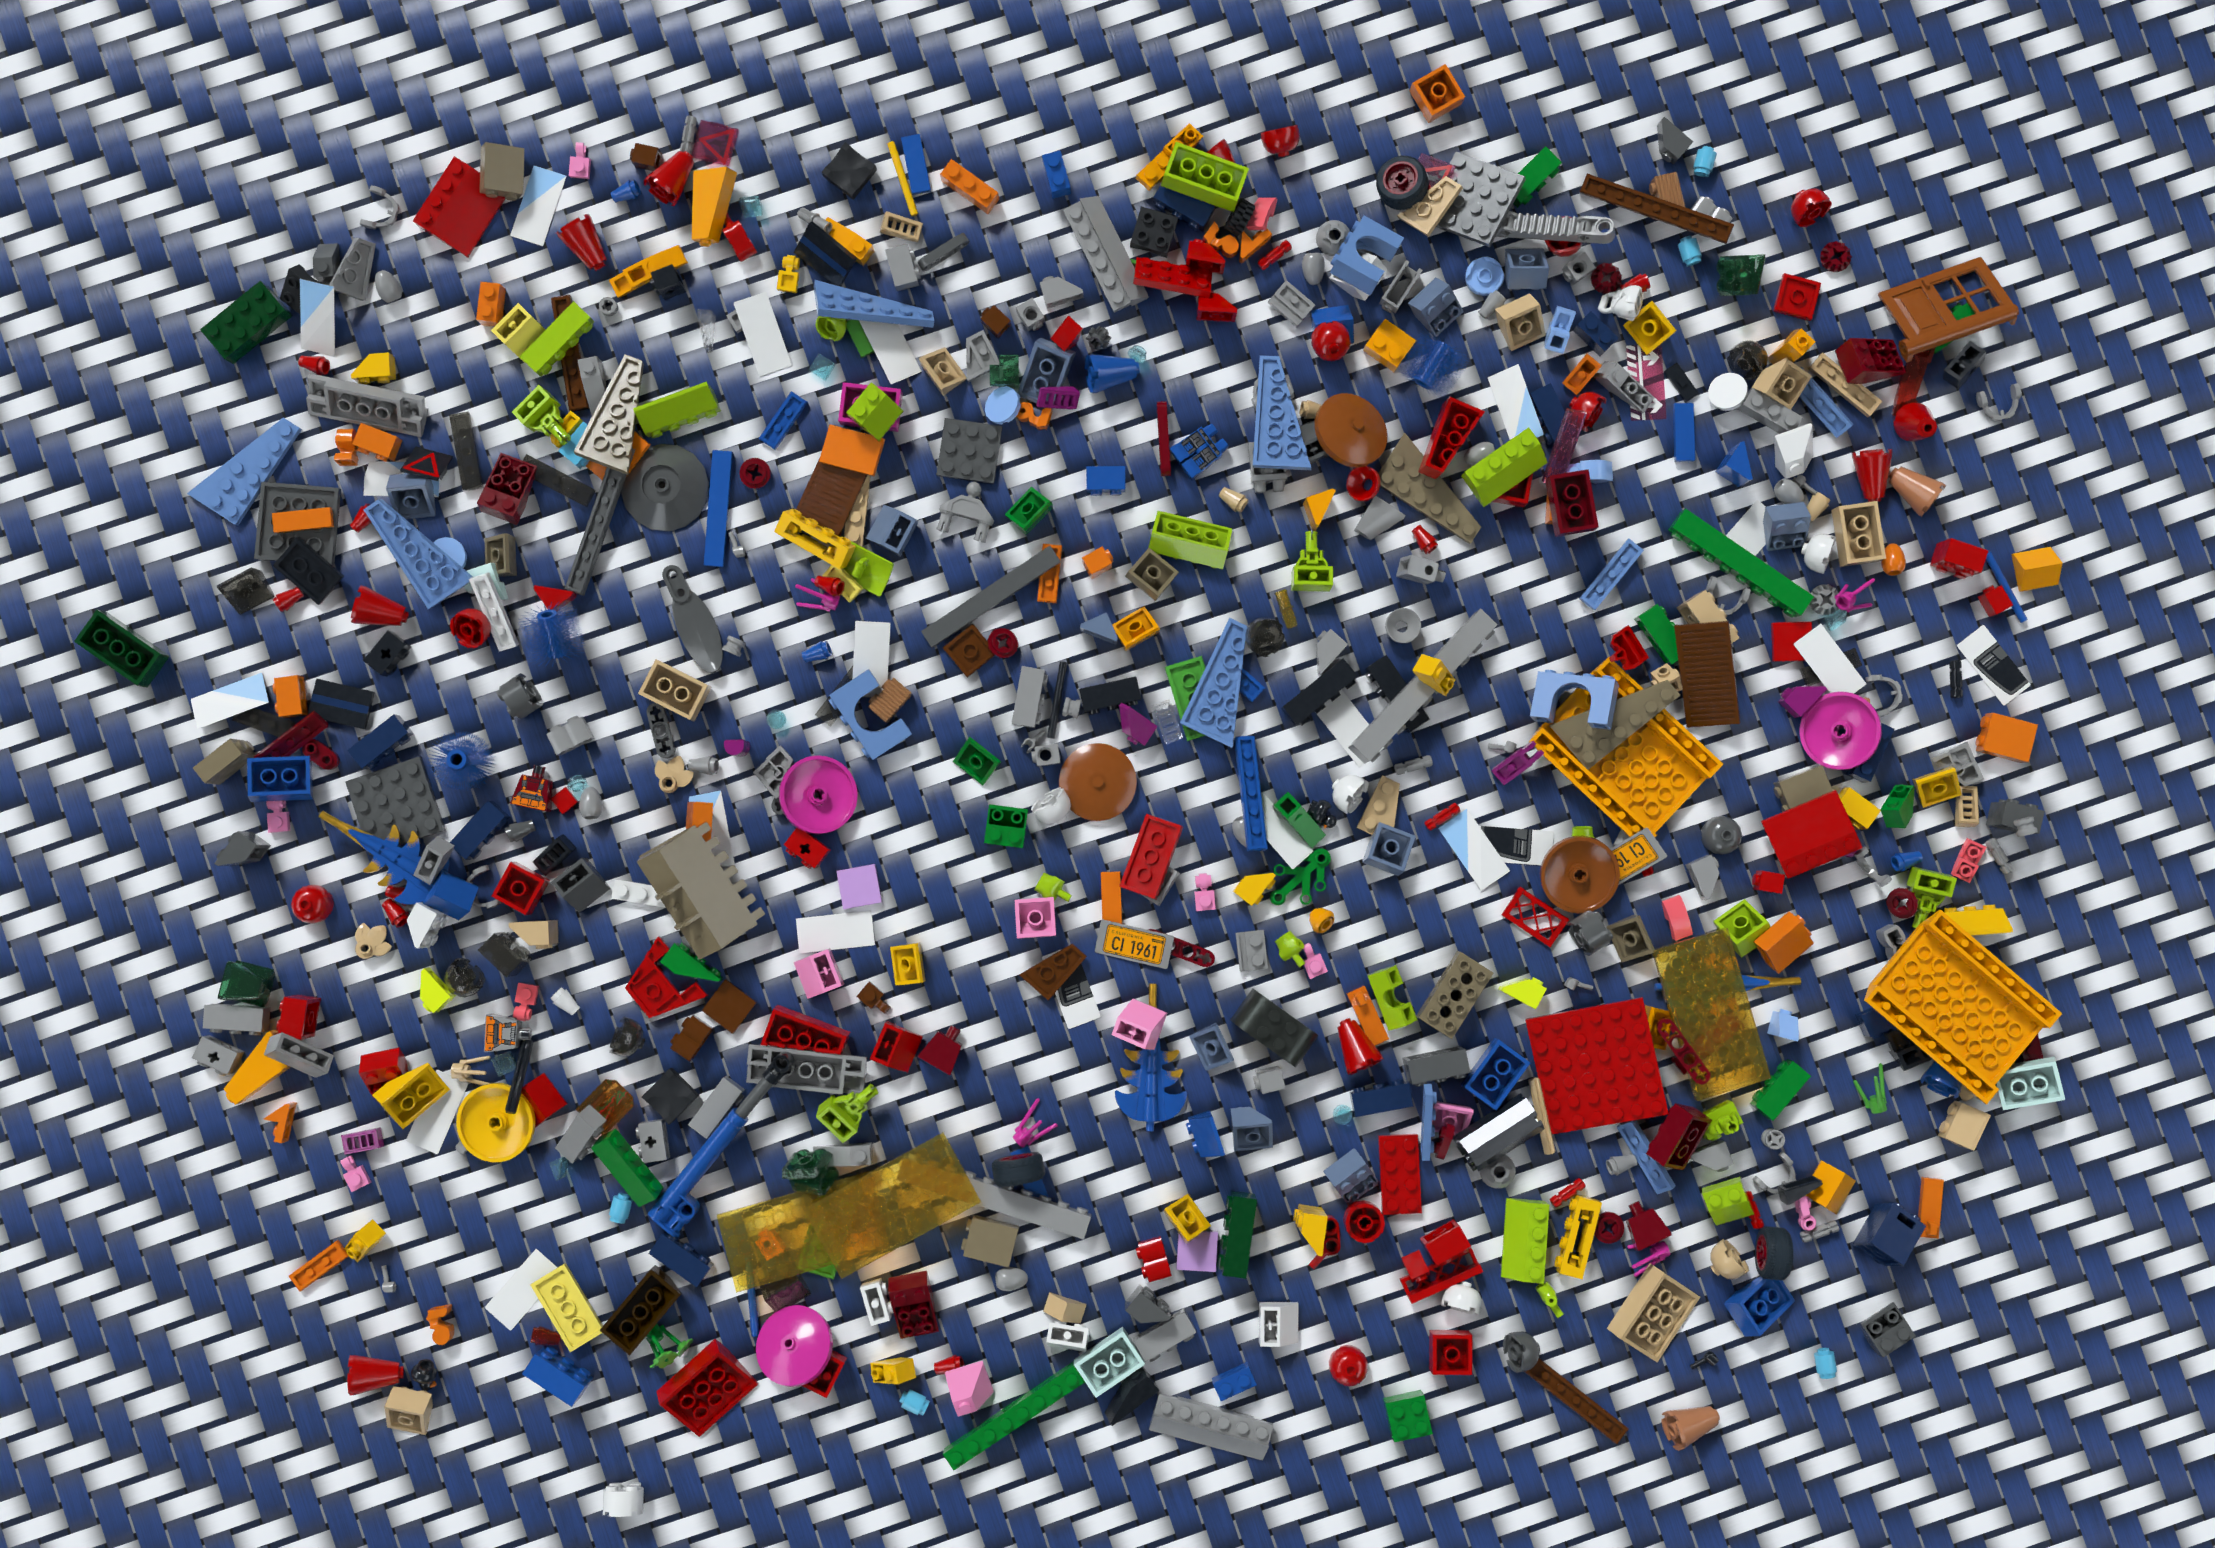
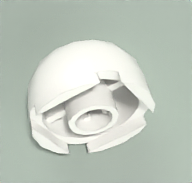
(1818, 552)
(1348, 792)
(1053, 807)
(1462, 1298)

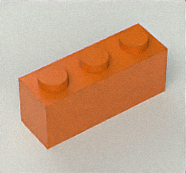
(969, 186)

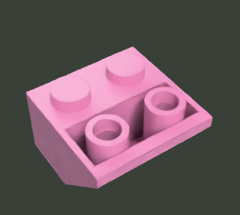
(819, 973)
(1140, 1024)

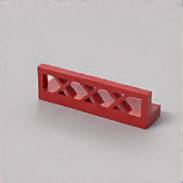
(1444, 1282)

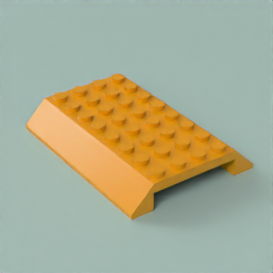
(1644, 775)
(1959, 1004)

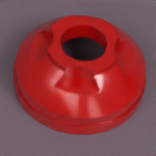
(1356, 482)

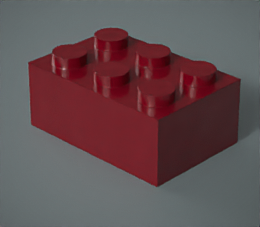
(1571, 503)
(1678, 1136)

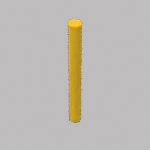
(902, 178)

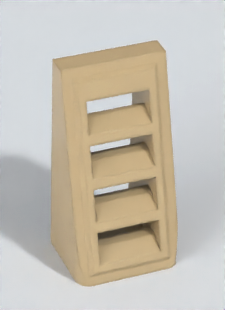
(899, 233)
(1974, 814)

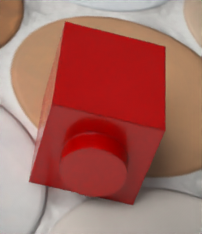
(1994, 600)
(1768, 882)
(1416, 1267)

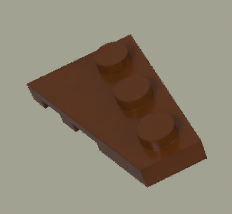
(1054, 970)

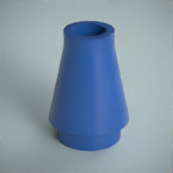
(627, 191)
(817, 652)
(1903, 861)

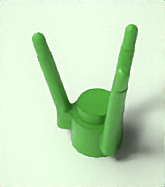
(1877, 1102)

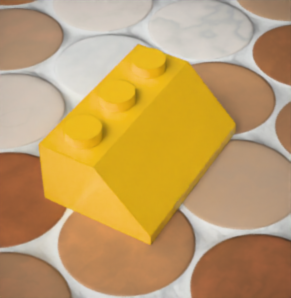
(1980, 921)
(1312, 1225)

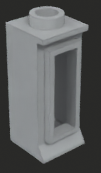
(1388, 305)

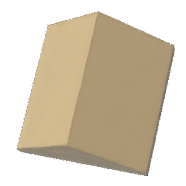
(942, 370)

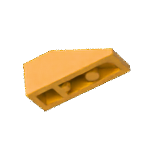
(851, 241)

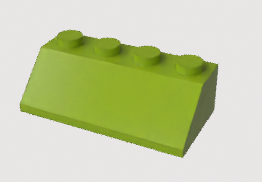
(1204, 176)
(677, 410)
(1505, 467)
(1190, 539)
(1525, 1240)

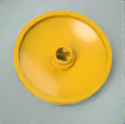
(481, 1131)

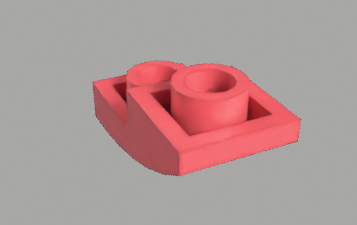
(1263, 210)
(1967, 860)
(1678, 918)

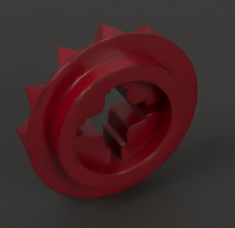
(1835, 265)
(1597, 276)
(750, 465)
(1011, 643)
(1894, 901)
(1617, 1227)

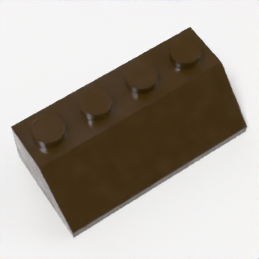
(641, 1310)

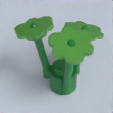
(666, 1358)

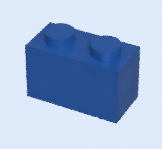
(1056, 174)
(1105, 480)
(1234, 1381)

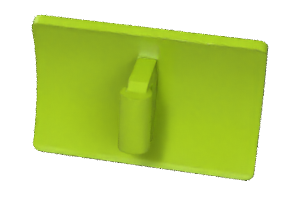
(869, 570)

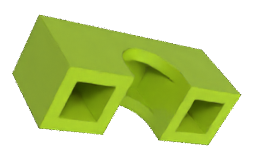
(1394, 1012)

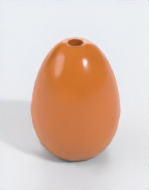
(1895, 560)

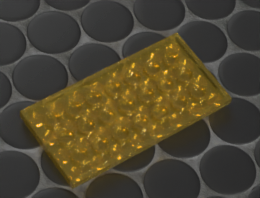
(1712, 1011)
(892, 1205)
(774, 1238)

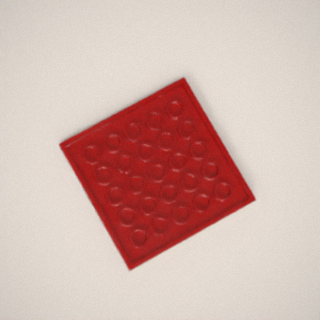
(1597, 1065)

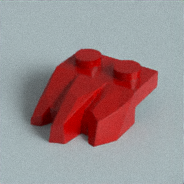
(1627, 649)

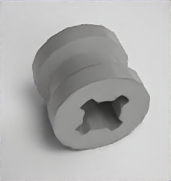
(734, 646)
(1071, 707)
(2025, 826)
(1776, 1141)

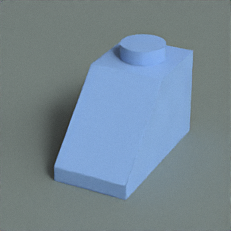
(1784, 1025)

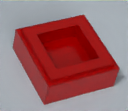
(564, 800)

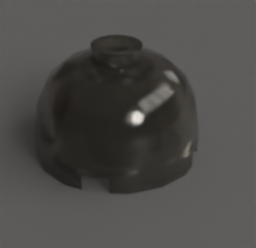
(1748, 359)
(1264, 636)
(463, 978)
(627, 1038)

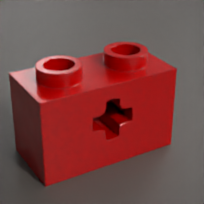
(817, 852)

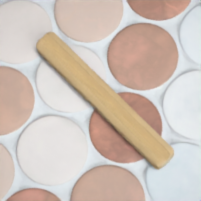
(1540, 1108)

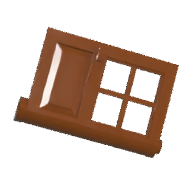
(1927, 319)

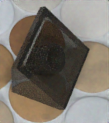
(246, 590)
(785, 1292)

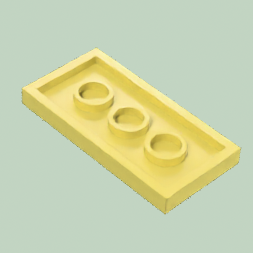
(567, 1307)

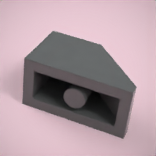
(1671, 141)
(326, 262)

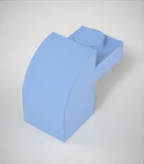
(1558, 330)
(1599, 470)

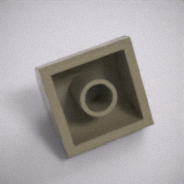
(1151, 574)

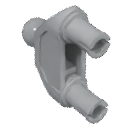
(968, 508)

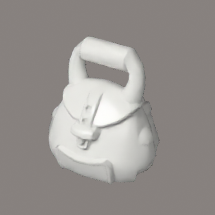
(1624, 303)

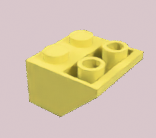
(518, 330)

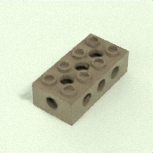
(1441, 994)

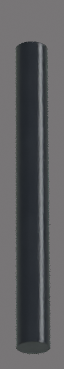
(1057, 700)

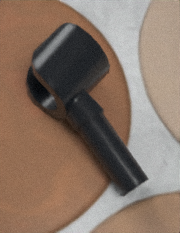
(1709, 1357)

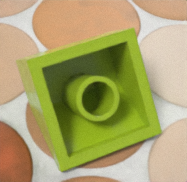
(874, 411)
(1744, 926)
(1727, 1201)

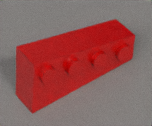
(1449, 433)

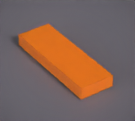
(302, 520)
(1049, 581)
(1111, 897)
(318, 1265)

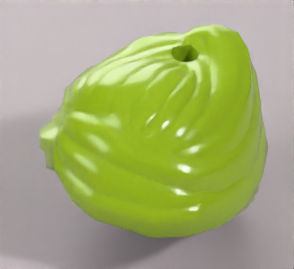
(831, 328)

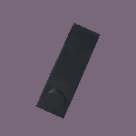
(1131, 1394)

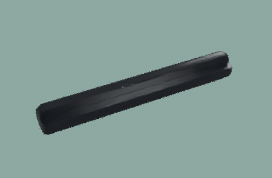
(519, 1076)

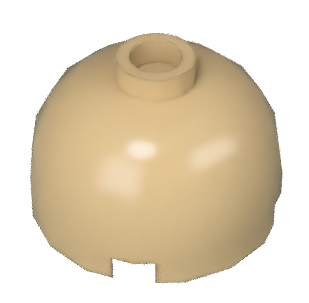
(1727, 1261)

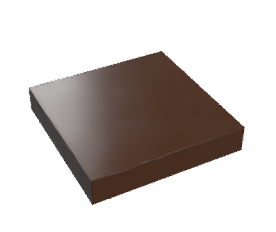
(969, 650)
(729, 1006)

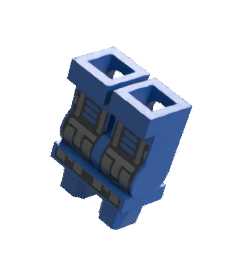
(1200, 444)

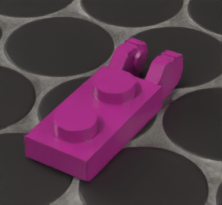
(1516, 763)

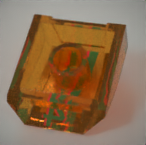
(610, 1101)

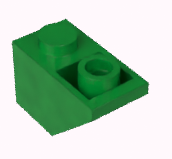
(1898, 806)

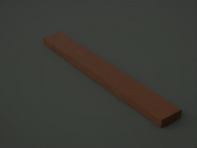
(1656, 208)

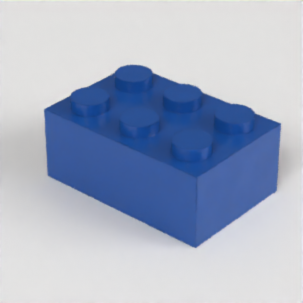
(279, 778)
(1495, 1073)
(558, 1375)

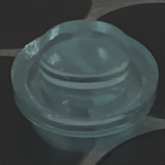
(1137, 353)
(776, 719)
(576, 783)
(1342, 1114)

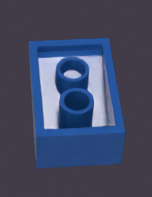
(1205, 1134)
(1759, 1305)

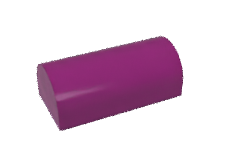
(737, 747)

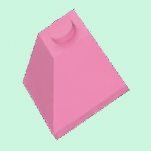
(969, 1387)

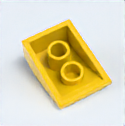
(411, 1094)

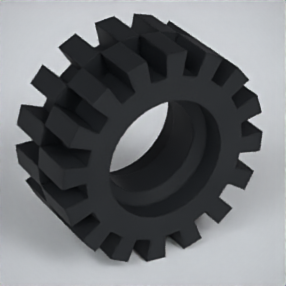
(1239, 218)

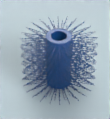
(1434, 365)
(552, 634)
(461, 761)

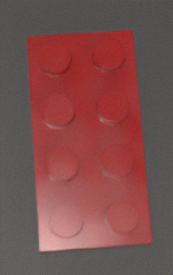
(1172, 277)
(1151, 856)
(1399, 1174)

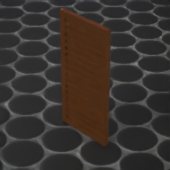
(831, 496)
(1707, 674)

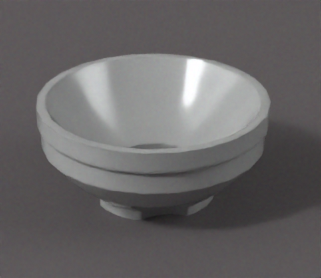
(1323, 240)
(1410, 618)
(1491, 1180)

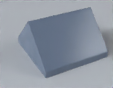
(1100, 628)
(1211, 1047)

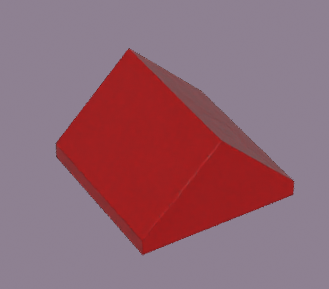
(543, 1098)

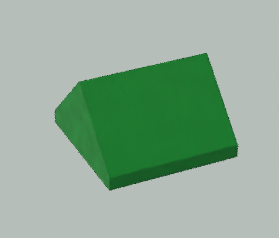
(1029, 510)
(976, 761)

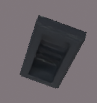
(563, 846)
(1797, 1189)

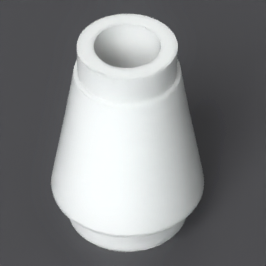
(565, 1001)

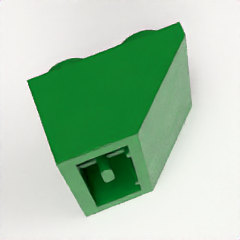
(1006, 826)

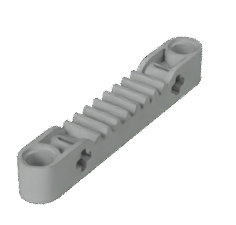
(1574, 229)

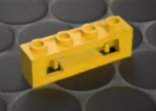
(793, 522)
(1590, 1211)

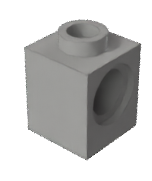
(1583, 263)
(1027, 307)
(1055, 757)

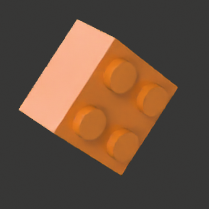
(1437, 93)

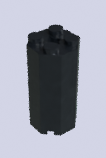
(1498, 1133)

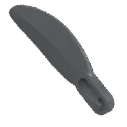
(694, 622)

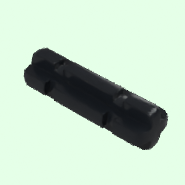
(1956, 679)

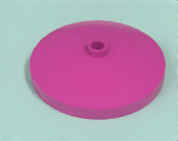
(1821, 730)
(835, 790)
(809, 1350)

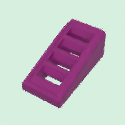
(1069, 401)
(377, 1140)

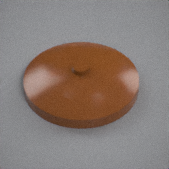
(1350, 430)
(1098, 781)
(1579, 874)

